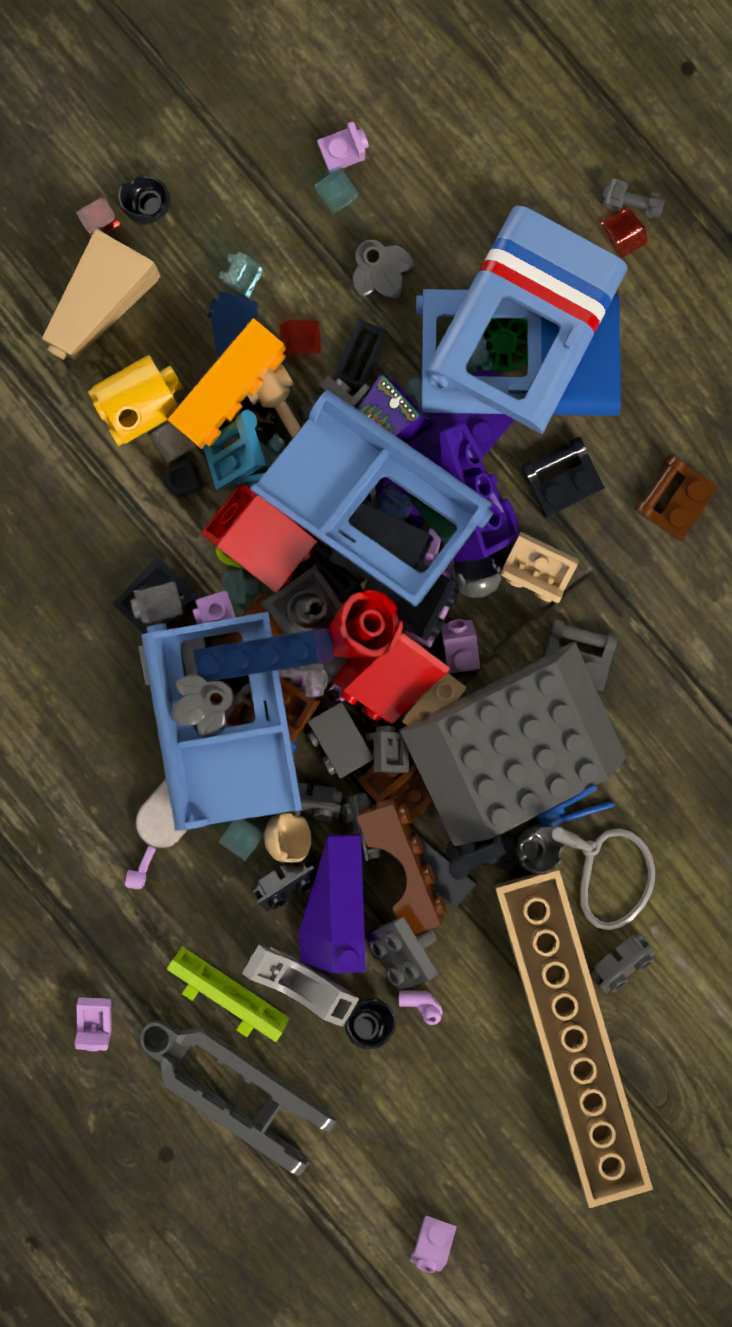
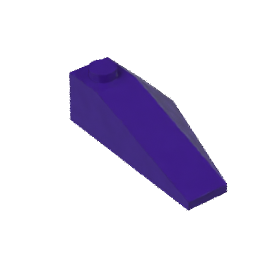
(464, 461)
(334, 917)

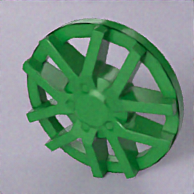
(504, 343)

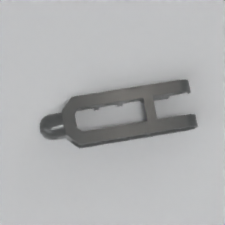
(170, 1046)

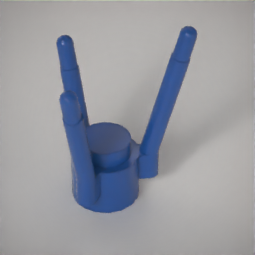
(553, 816)

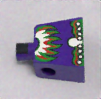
(394, 410)

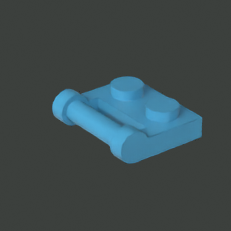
(240, 457)

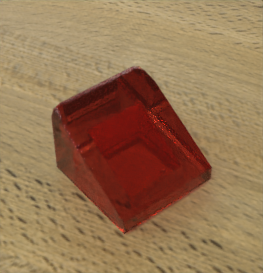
(98, 216)
(625, 232)
(300, 337)

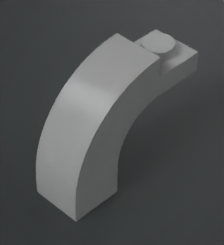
(301, 983)

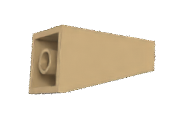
(98, 294)

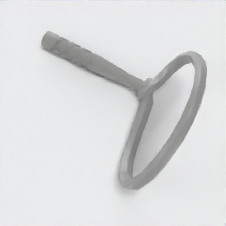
(592, 848)

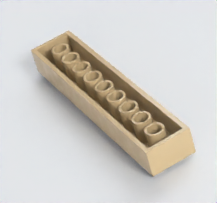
(573, 1037)

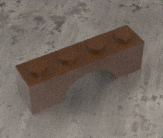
(388, 828)

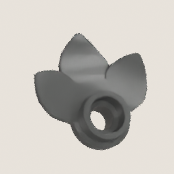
(384, 272)
(198, 708)

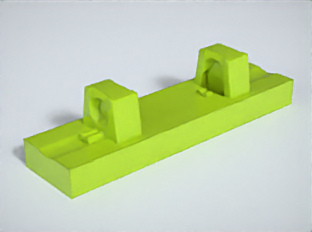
(229, 994)

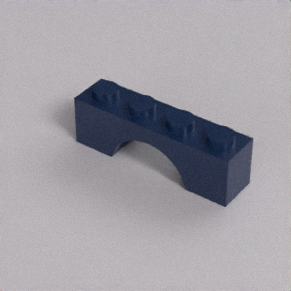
(264, 654)

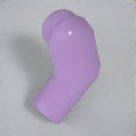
(424, 1002)

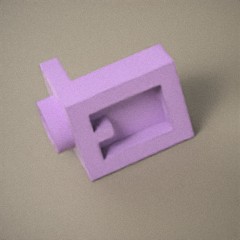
(343, 148)

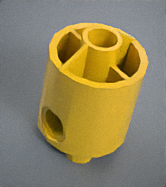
(136, 399)

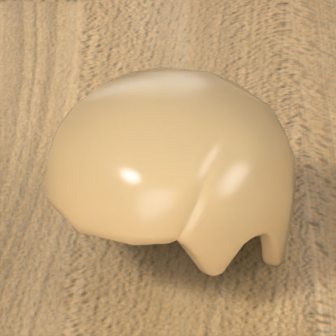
(287, 837)

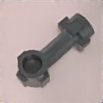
(616, 195)

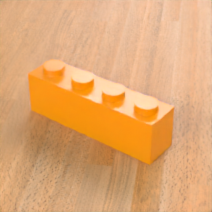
(227, 384)

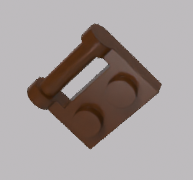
(684, 504)

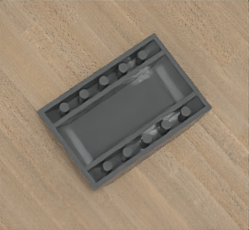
(515, 747)

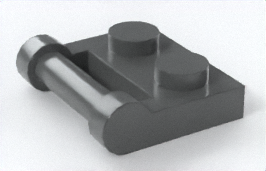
(597, 666)

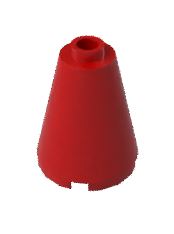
(365, 626)

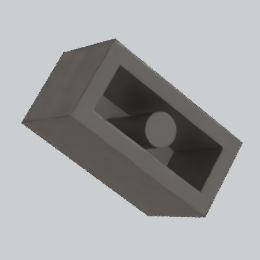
(340, 741)

